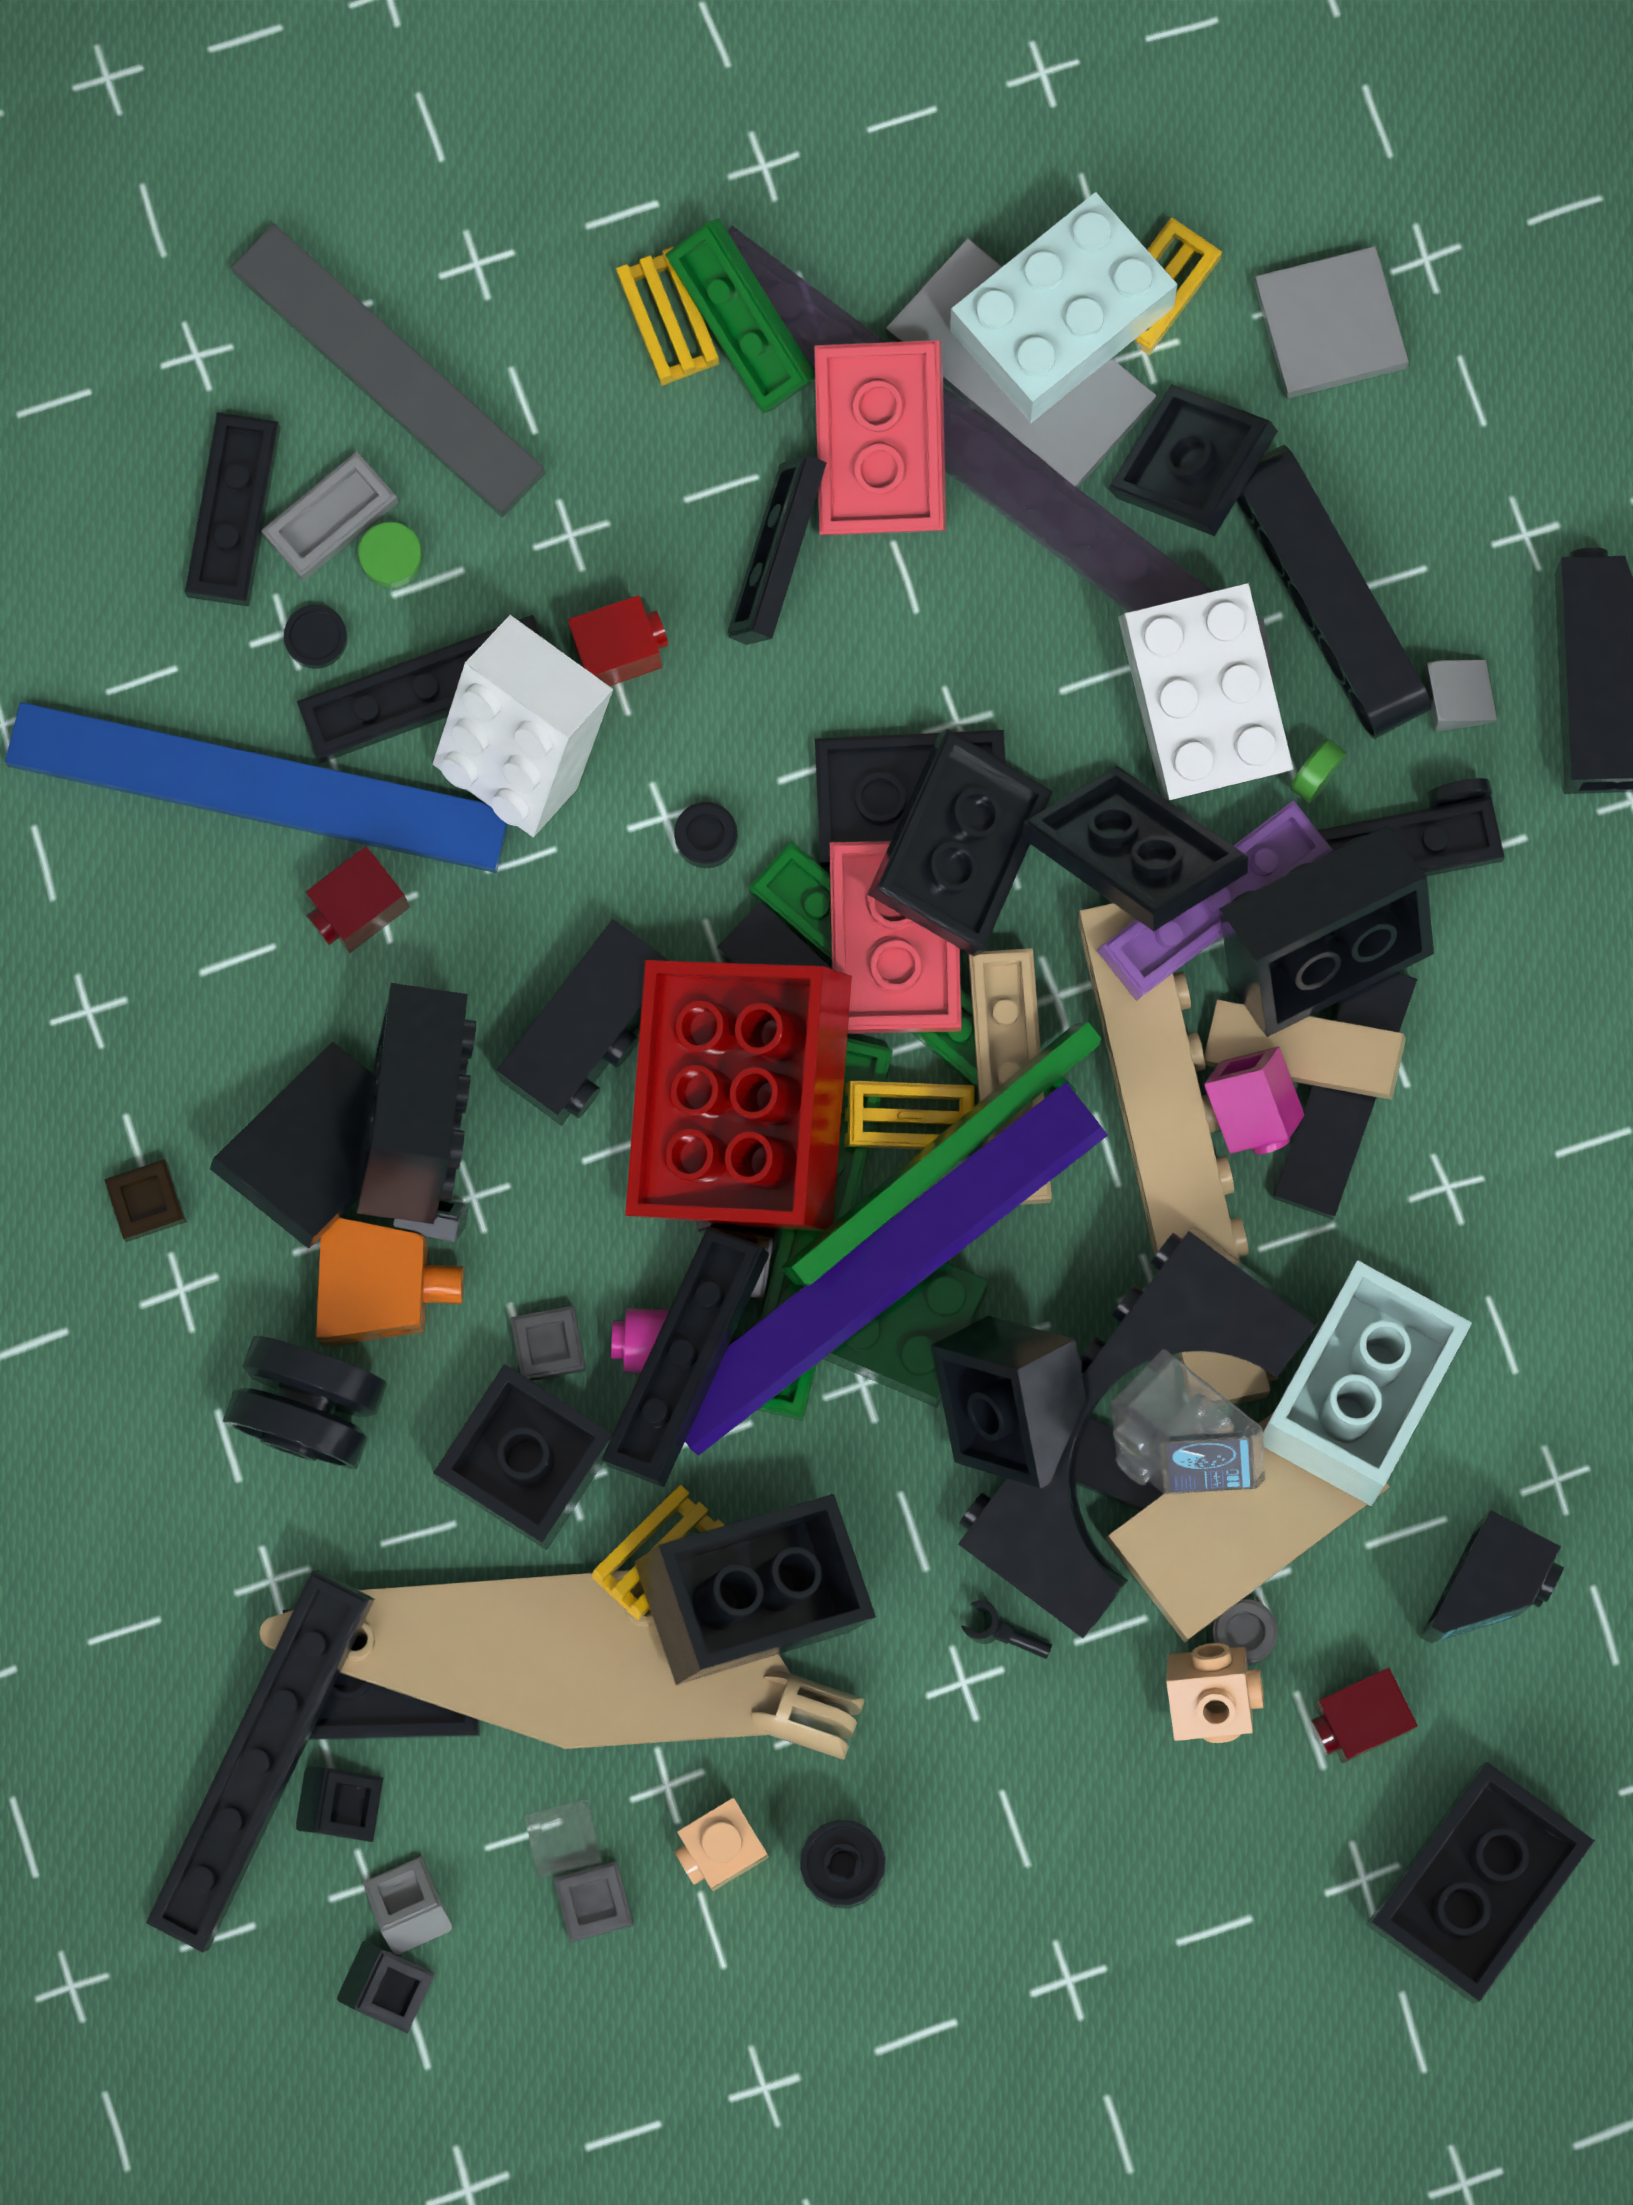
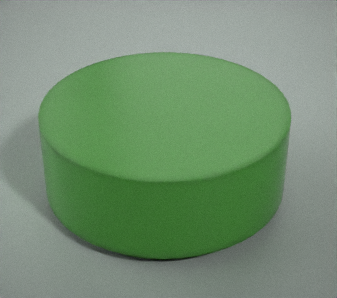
(390, 555)
(1318, 770)

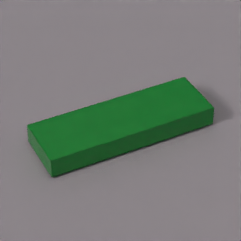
(741, 315)

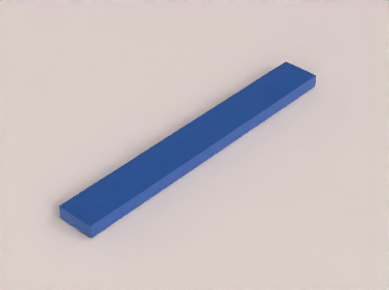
(256, 787)

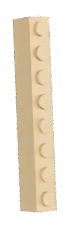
(1169, 1126)

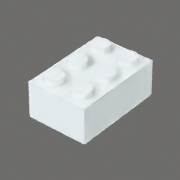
(1205, 692)
(521, 726)

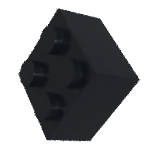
(524, 1457)

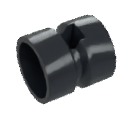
(843, 1864)

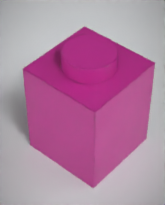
(1255, 1101)

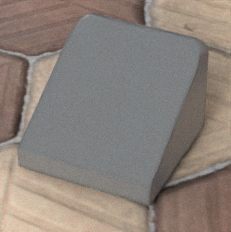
(1459, 694)
(407, 1906)

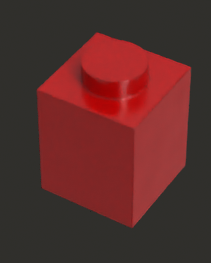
(619, 641)

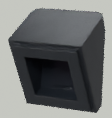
(339, 1803)
(385, 1986)

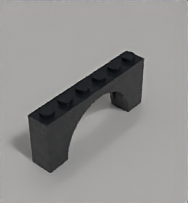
(1193, 1304)

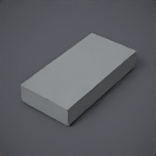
(330, 516)

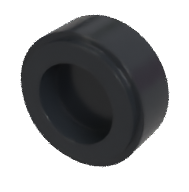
(706, 835)

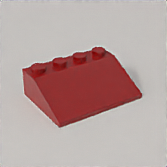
(739, 1094)

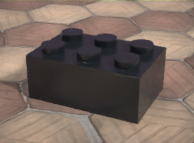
(1327, 930)
(416, 1104)
(754, 1589)
(1480, 1883)

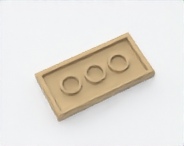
(1217, 1547)

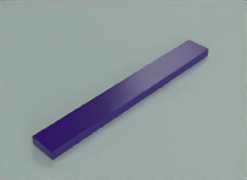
(895, 1260)

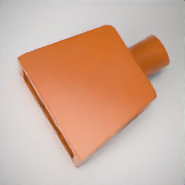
(378, 1283)

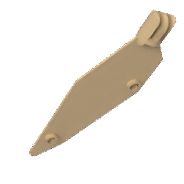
(574, 1668)

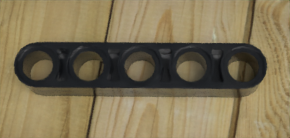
(1331, 595)

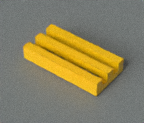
(1192, 243)
(649, 269)
(856, 1114)
(693, 1517)

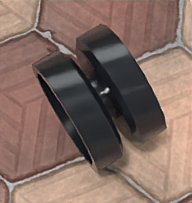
(307, 1395)

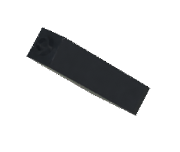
(1595, 670)

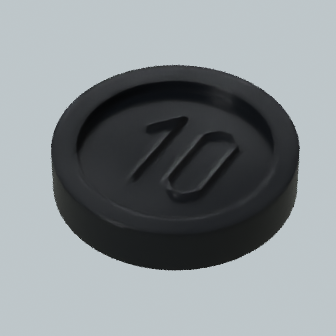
(315, 636)
(1459, 792)

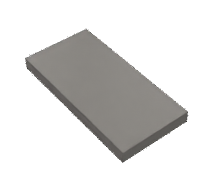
(1069, 435)

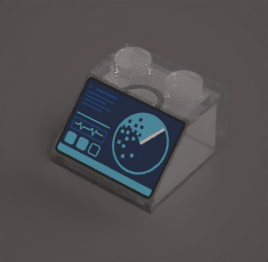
(1184, 1433)

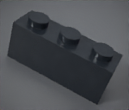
(582, 1027)

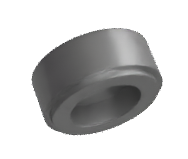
(1247, 1626)

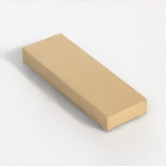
(1314, 1050)

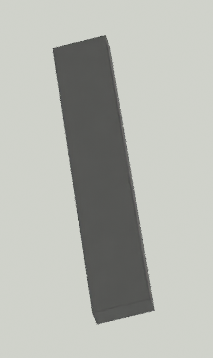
(388, 370)

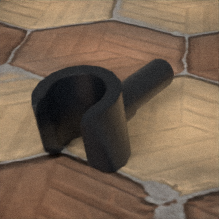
(1006, 1633)

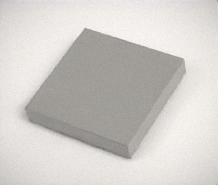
(1331, 322)

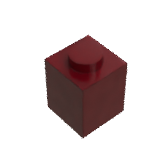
(355, 901)
(1362, 1716)

